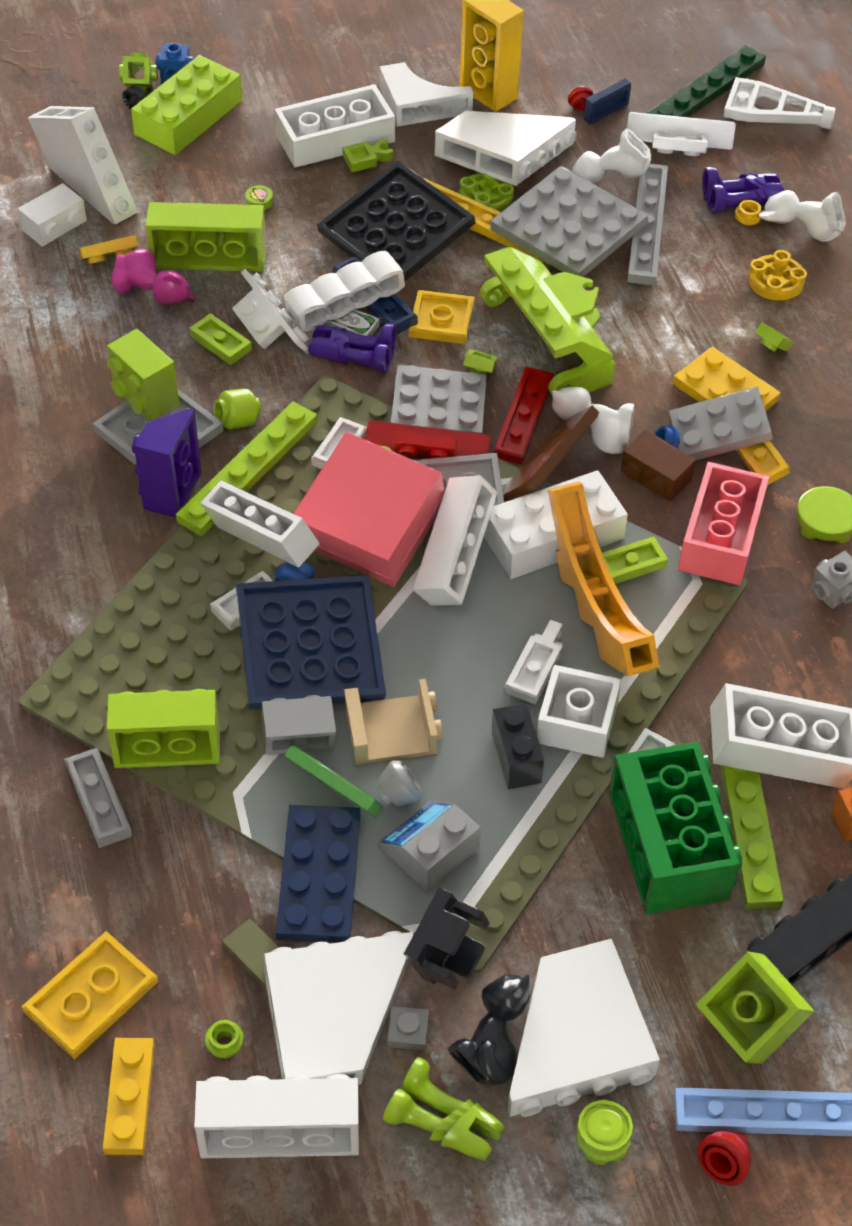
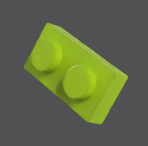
(220, 339)
(635, 559)

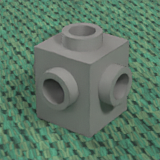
(833, 580)

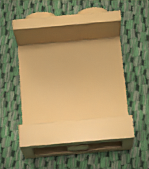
(392, 726)

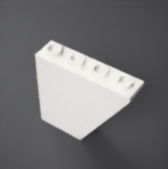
(504, 143)
(83, 158)
(333, 1002)
(580, 1032)

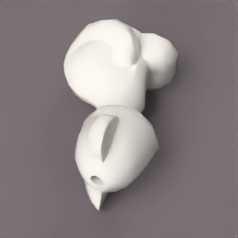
(628, 159)
(822, 219)
(609, 430)

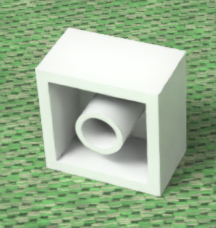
(578, 711)

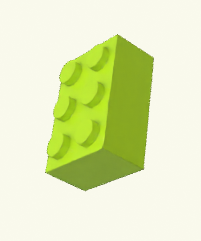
(163, 728)

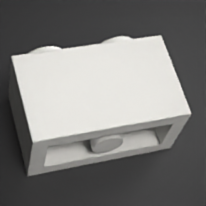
(52, 214)

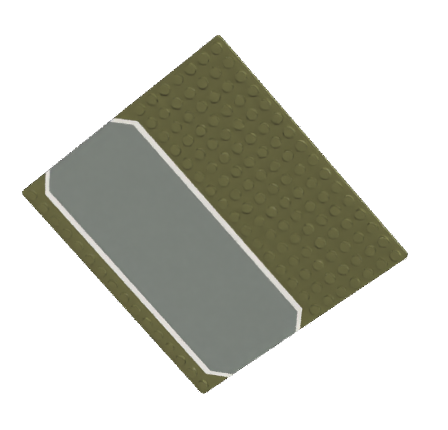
(168, 639)

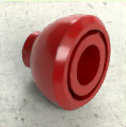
(725, 1157)

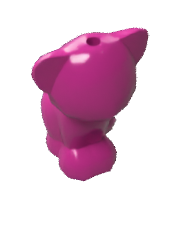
(140, 271)

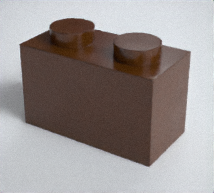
(657, 465)

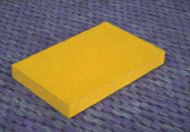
(90, 994)

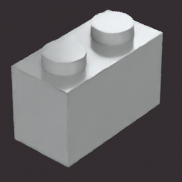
(298, 723)

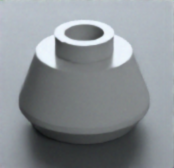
(398, 785)

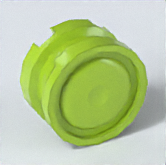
(604, 1132)

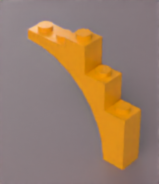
(618, 633)

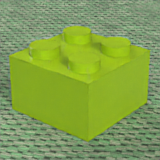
(143, 375)
(754, 1008)

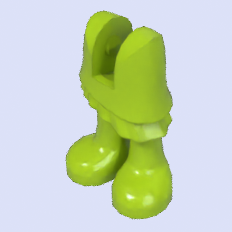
(453, 1129)

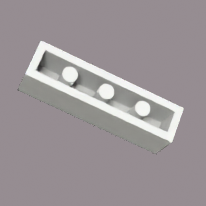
(260, 523)
(455, 541)

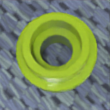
(221, 1029)

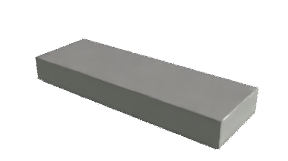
(98, 798)

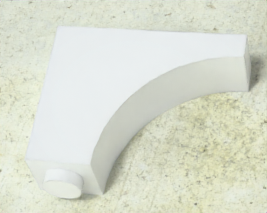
(419, 100)

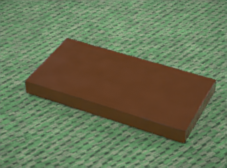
(549, 454)

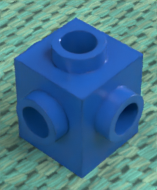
(172, 59)

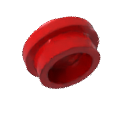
(578, 97)

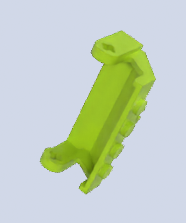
(557, 310)

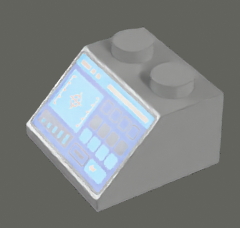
(432, 842)

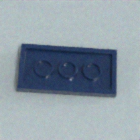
(318, 874)

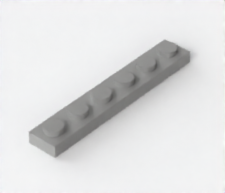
(646, 241)

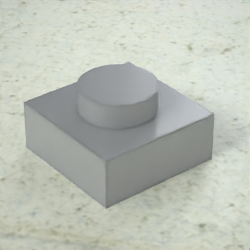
(408, 1028)

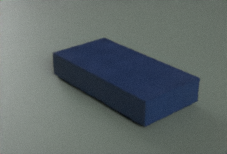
(607, 101)

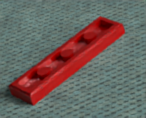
(523, 415)

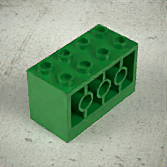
(674, 827)

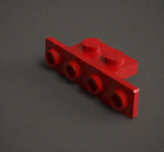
(425, 441)

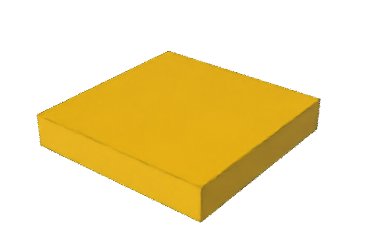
(442, 316)

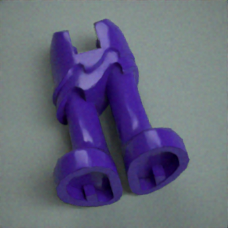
(730, 193)
(374, 351)

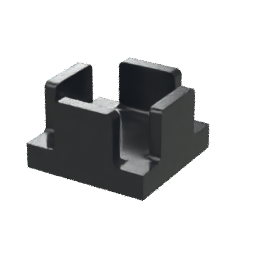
(441, 942)

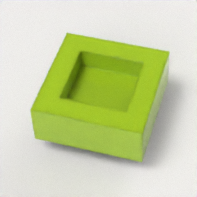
(773, 338)
(480, 362)

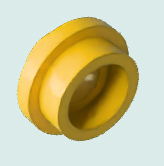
(748, 212)

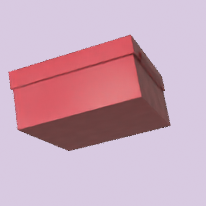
(371, 508)

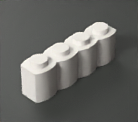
(347, 289)

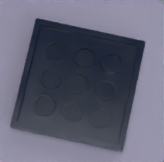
(309, 639)

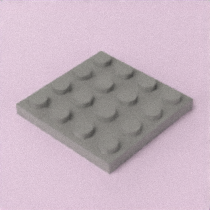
(569, 222)

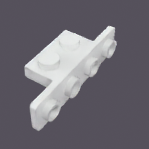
(682, 133)
(264, 318)

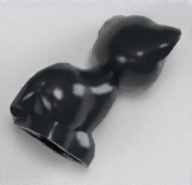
(490, 1051)

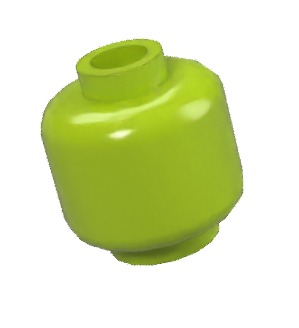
(237, 408)

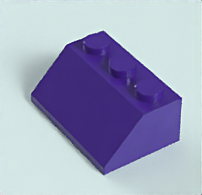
(167, 462)

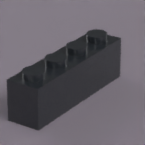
(812, 934)

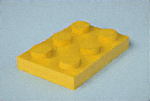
(717, 376)

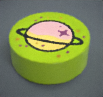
(259, 196)

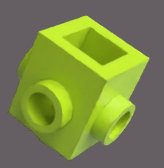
(134, 63)

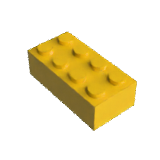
(491, 50)

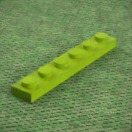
(251, 462)
(752, 834)

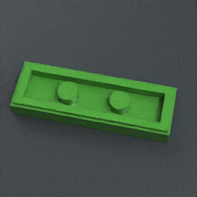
(334, 781)

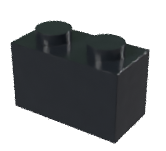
(517, 746)

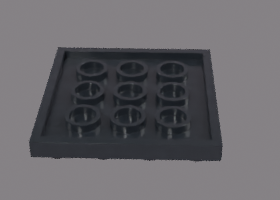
(398, 216)

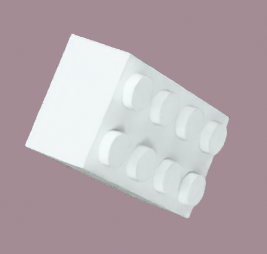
(324, 125)
(524, 528)
(782, 736)
(277, 1117)

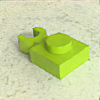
(363, 156)

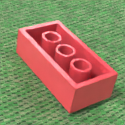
(723, 523)

